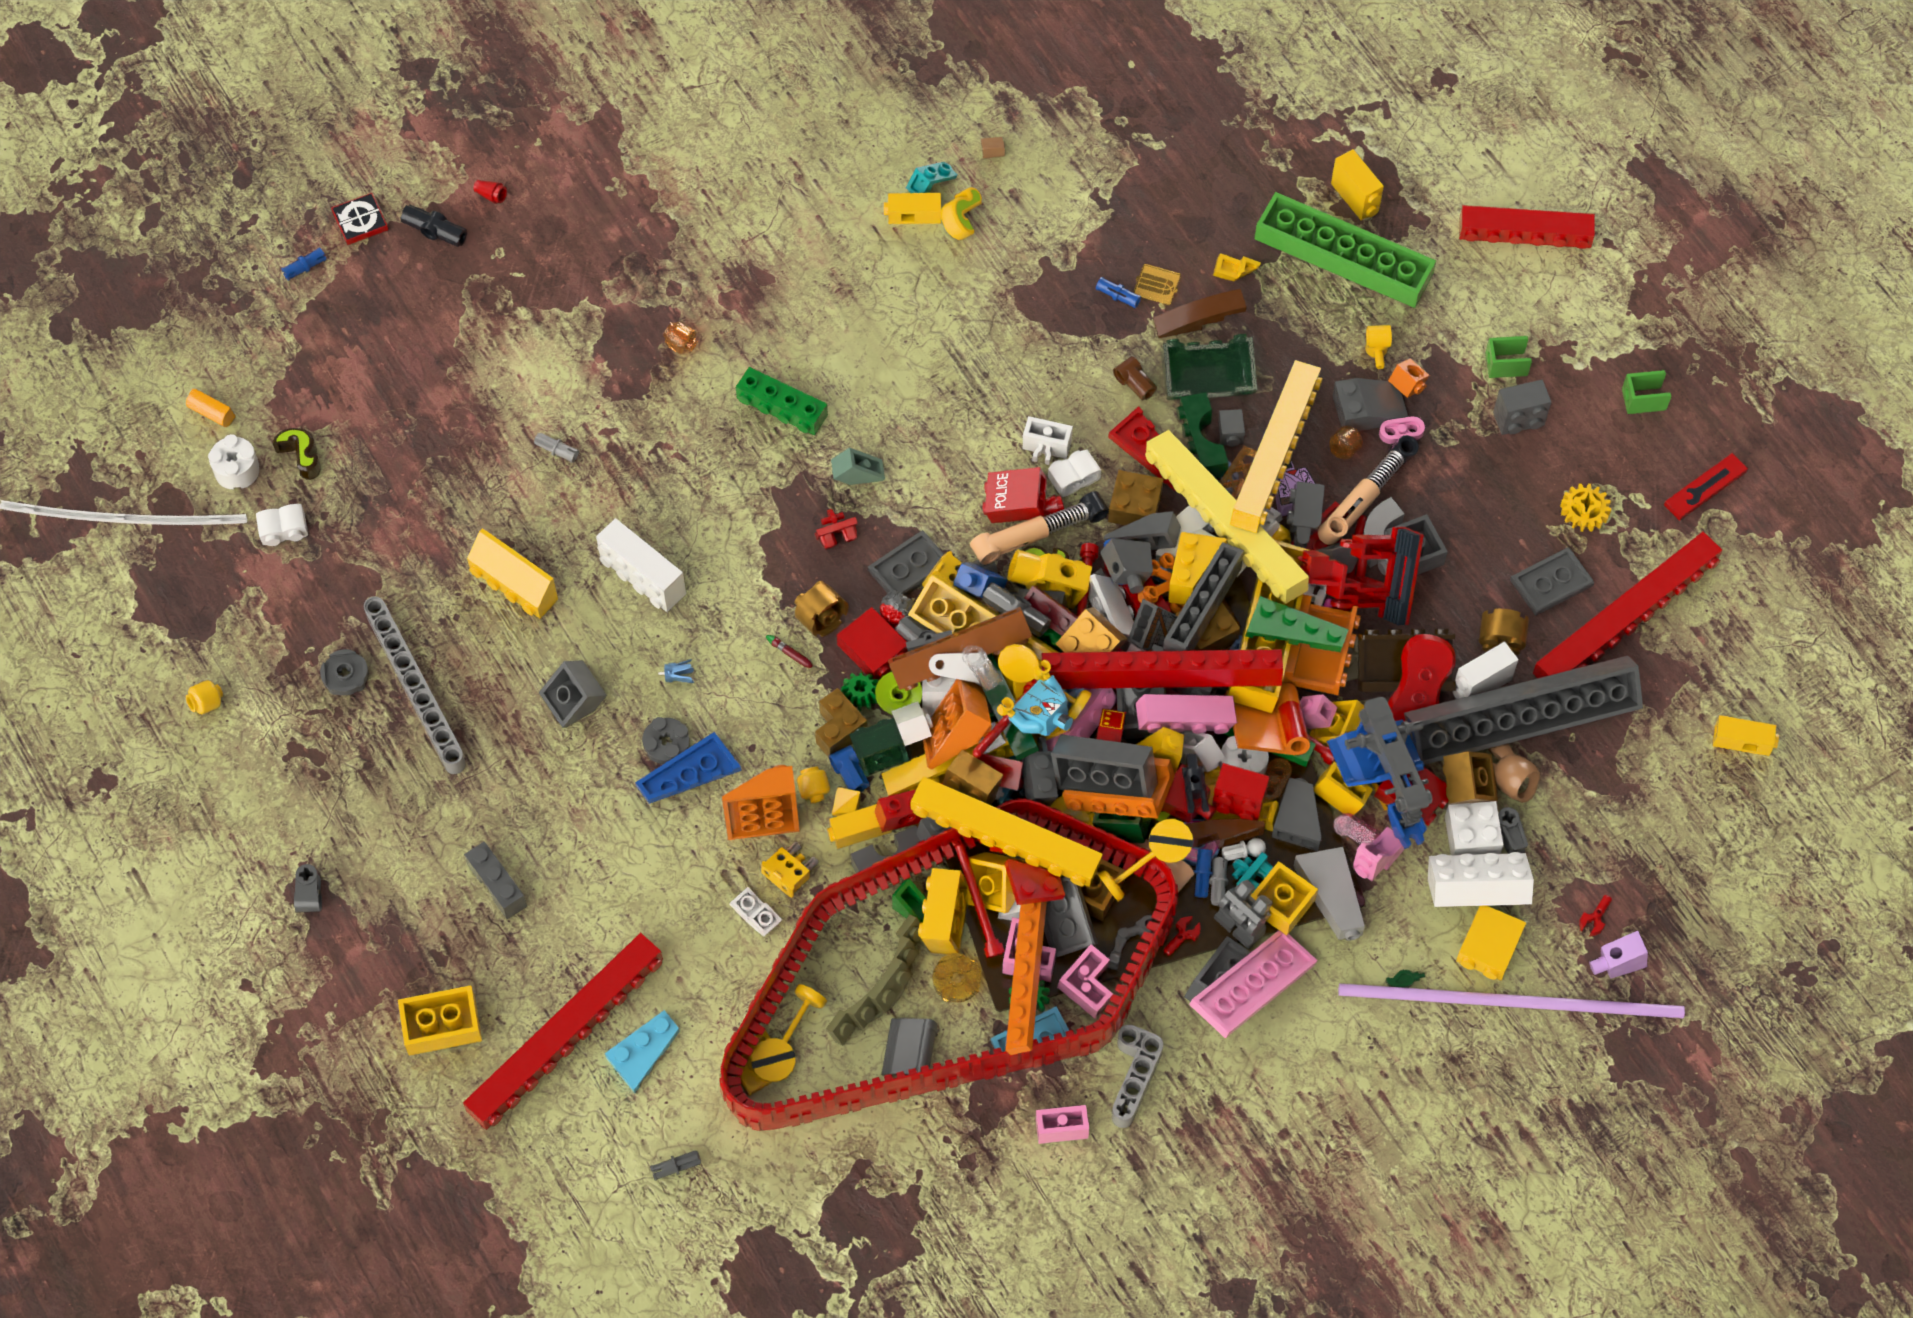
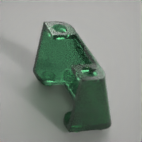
(1209, 368)

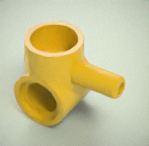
(1377, 343)

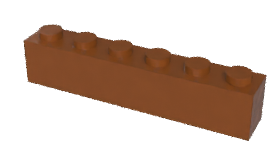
(990, 635)

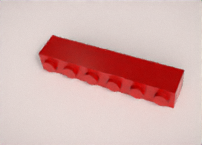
(1526, 226)

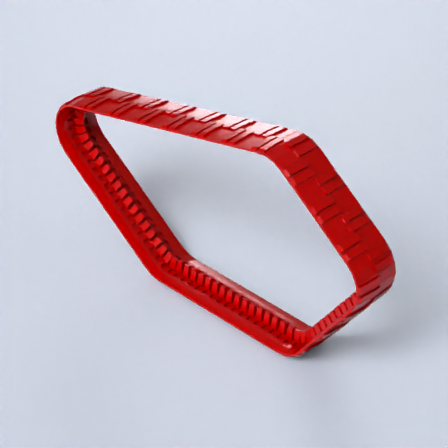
(890, 870)

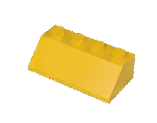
(512, 574)

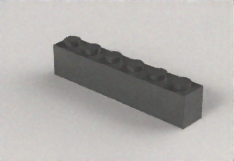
(1205, 599)

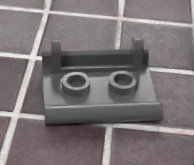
(909, 1045)

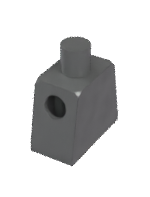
(1128, 562)

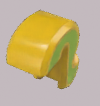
(953, 213)

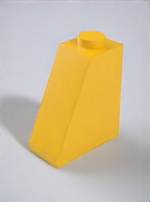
(1166, 745)

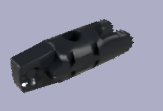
(1194, 784)

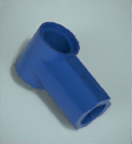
(847, 765)

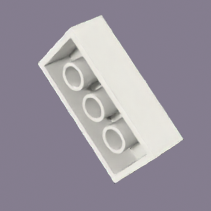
(640, 565)
(1480, 879)

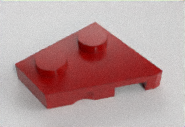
(1033, 883)

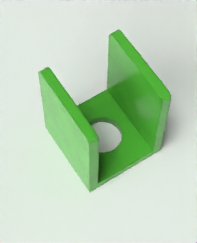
(1507, 367)
(1645, 403)

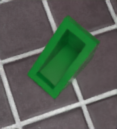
(908, 900)

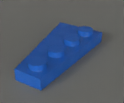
(693, 767)

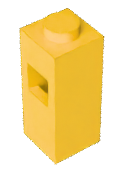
(913, 208)
(1745, 735)
(854, 827)

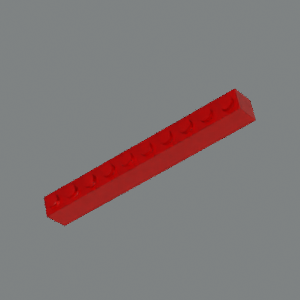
(1632, 607)
(1166, 668)
(563, 1031)

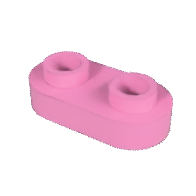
(1401, 427)

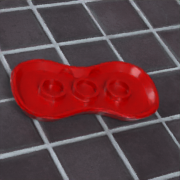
(1425, 668)

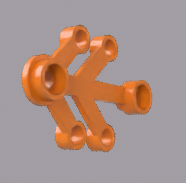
(1152, 593)

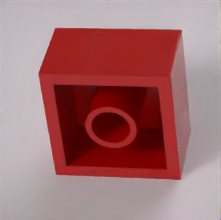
(1240, 792)

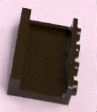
(1381, 658)

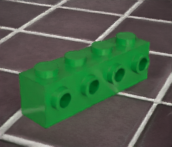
(781, 401)

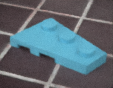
(1046, 1024)
(639, 1051)

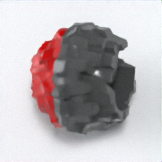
(895, 607)

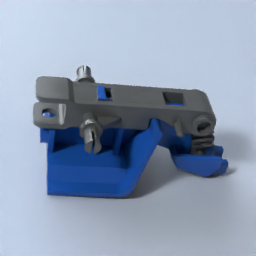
(1382, 752)

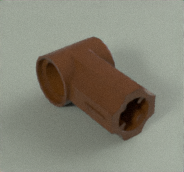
(1132, 374)

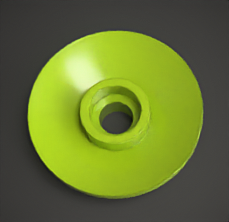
(888, 687)

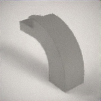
(1381, 518)

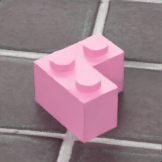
(1047, 957)
(1082, 985)

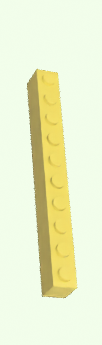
(1216, 508)

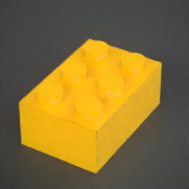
(944, 911)
(439, 1020)

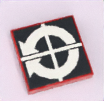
(359, 219)

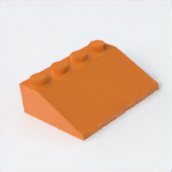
(957, 722)
(762, 805)

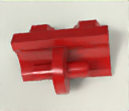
(826, 534)

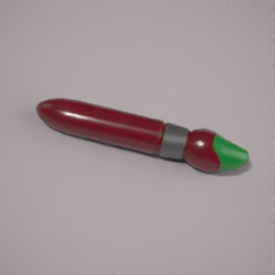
(789, 651)

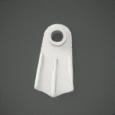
(954, 666)

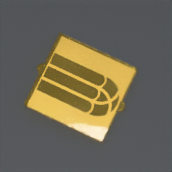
(1157, 284)

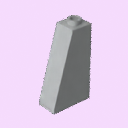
(1336, 892)

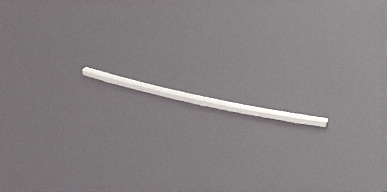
(123, 518)

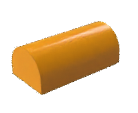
(210, 408)

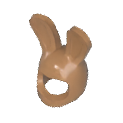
(1512, 771)

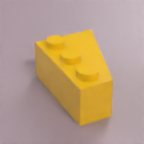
(1190, 563)

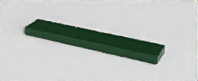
(1020, 743)

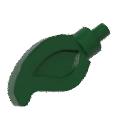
(1404, 979)

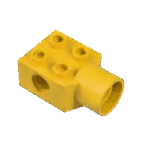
(1051, 573)

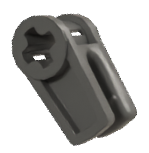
(1512, 834)

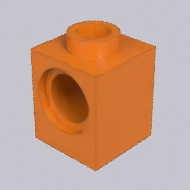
(1409, 378)

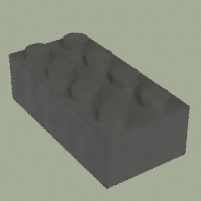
(1104, 767)

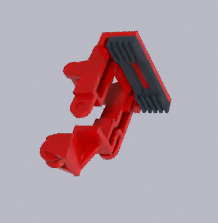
(1393, 596)

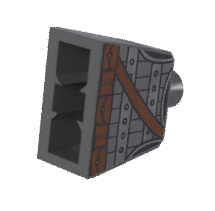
(1151, 625)

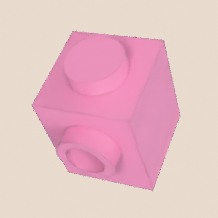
(1317, 711)

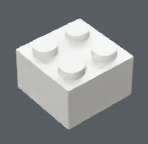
(1473, 828)

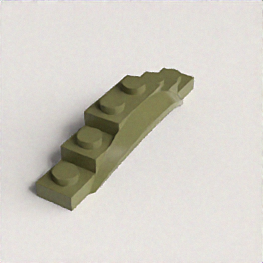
(886, 991)

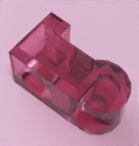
(1355, 828)

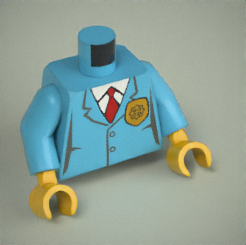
(1041, 707)

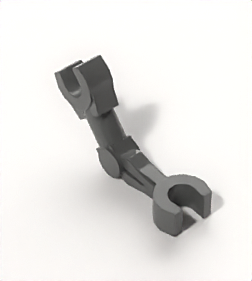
(1123, 935)

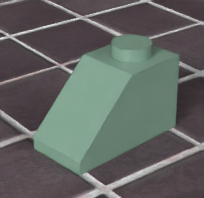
(857, 467)

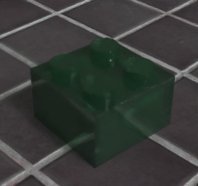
(879, 746)

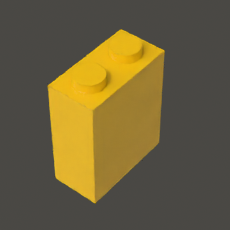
(1357, 185)
(1490, 942)

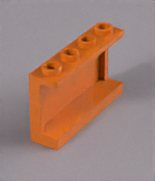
(1321, 668)
(1123, 804)

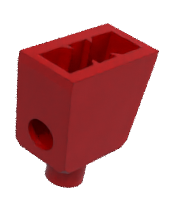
(1176, 804)

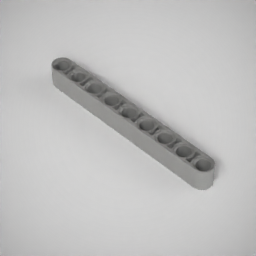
(418, 693)

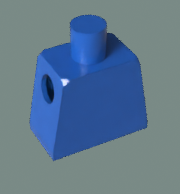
(976, 579)

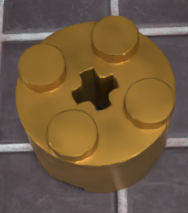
(820, 609)
(1501, 627)

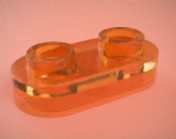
(1277, 782)

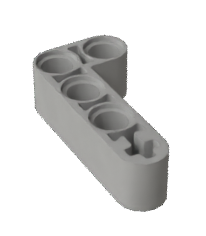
(1133, 1078)

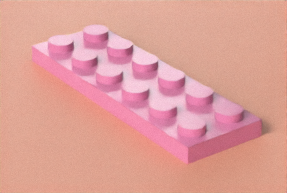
(1253, 983)

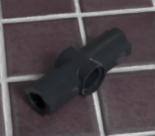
(433, 225)

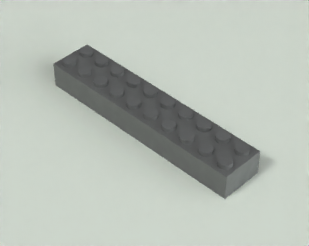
(1527, 709)

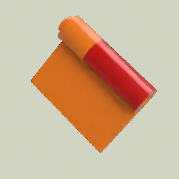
(1273, 732)

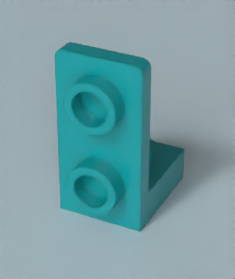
(926, 176)

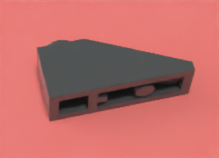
(1157, 528)

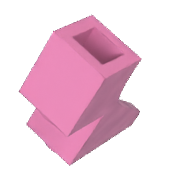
(1376, 855)

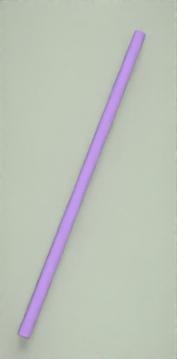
(1511, 1000)

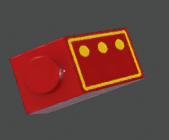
(1111, 725)

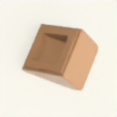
(993, 147)

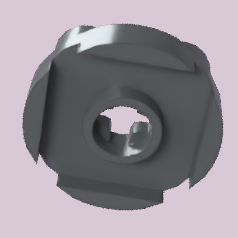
(352, 682)
(664, 728)

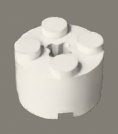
(234, 462)
(1254, 760)

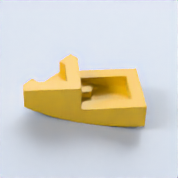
(1234, 269)

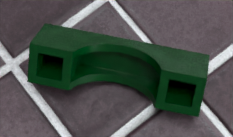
(1196, 415)

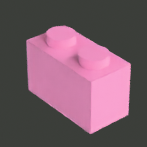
(1062, 1124)

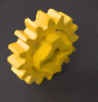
(1574, 507)

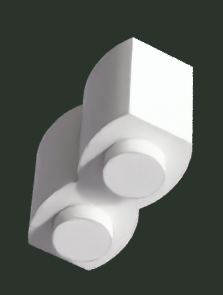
(1074, 473)
(281, 524)

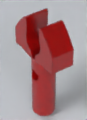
(1596, 916)
(1182, 935)

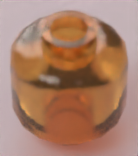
(680, 337)
(1345, 442)

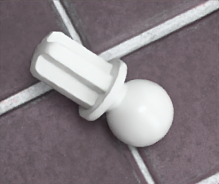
(1254, 848)

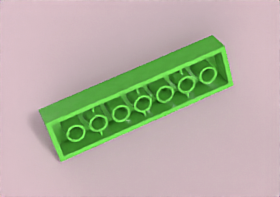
(1345, 249)

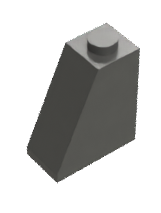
(1298, 816)

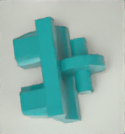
(1259, 867)

